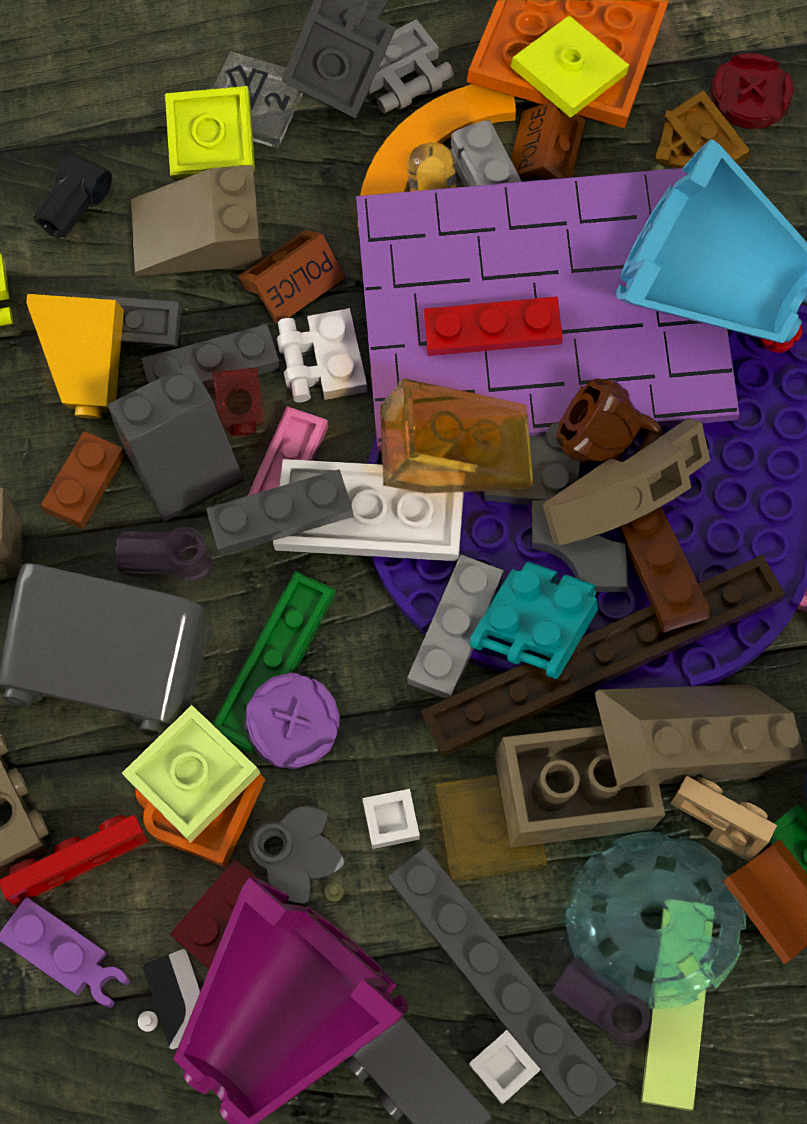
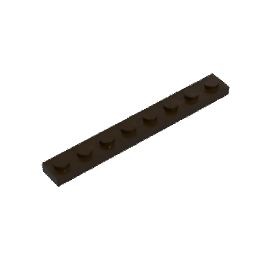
(596, 660)

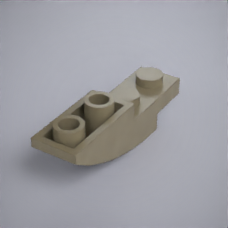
(628, 489)

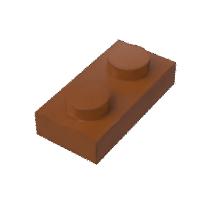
(83, 480)

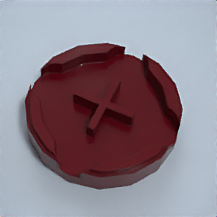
(752, 91)

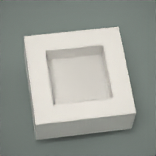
(391, 818)
(504, 1067)

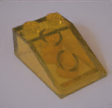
(453, 440)

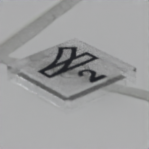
(270, 98)

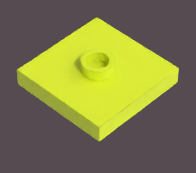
(569, 66)
(209, 130)

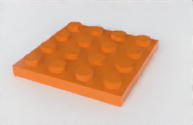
(621, 25)

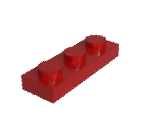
(493, 326)
(72, 859)

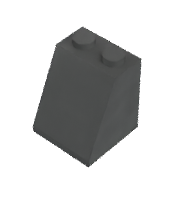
(175, 441)

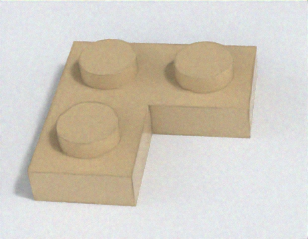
(735, 827)

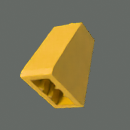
(81, 348)

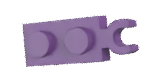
(59, 951)

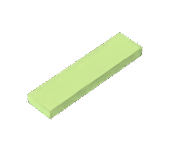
(674, 1046)

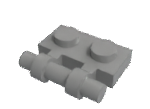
(409, 51)

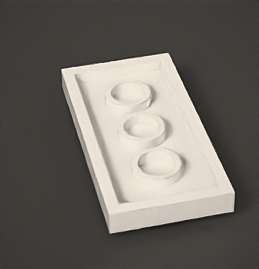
(384, 519)

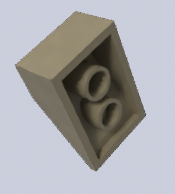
(198, 223)

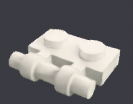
(335, 351)

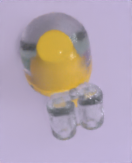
(431, 167)

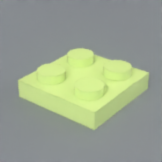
(191, 773)

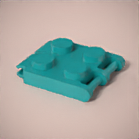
(537, 617)

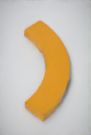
(433, 124)

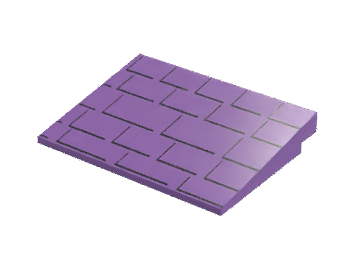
(533, 244)

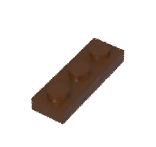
(664, 571)

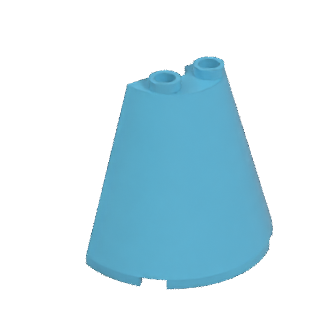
(719, 254)

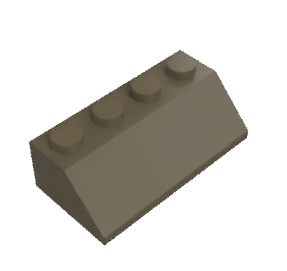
(696, 733)

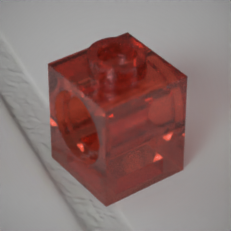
(239, 381)

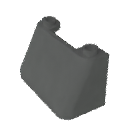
(102, 646)

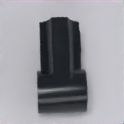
(76, 187)

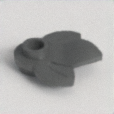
(303, 854)

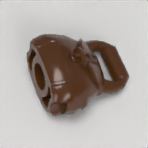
(603, 423)

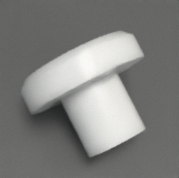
(148, 1021)

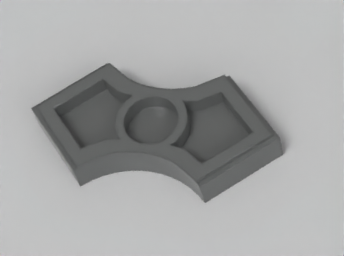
(590, 559)

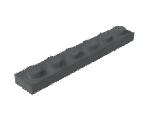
(501, 982)

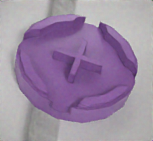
(291, 721)

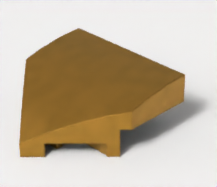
(694, 125)

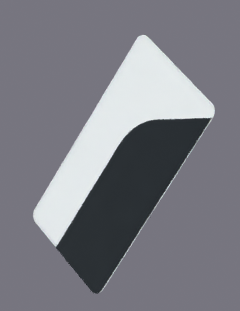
(173, 992)

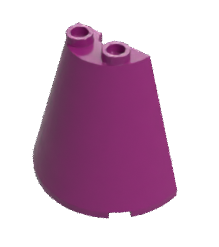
(281, 1006)

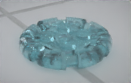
(663, 947)

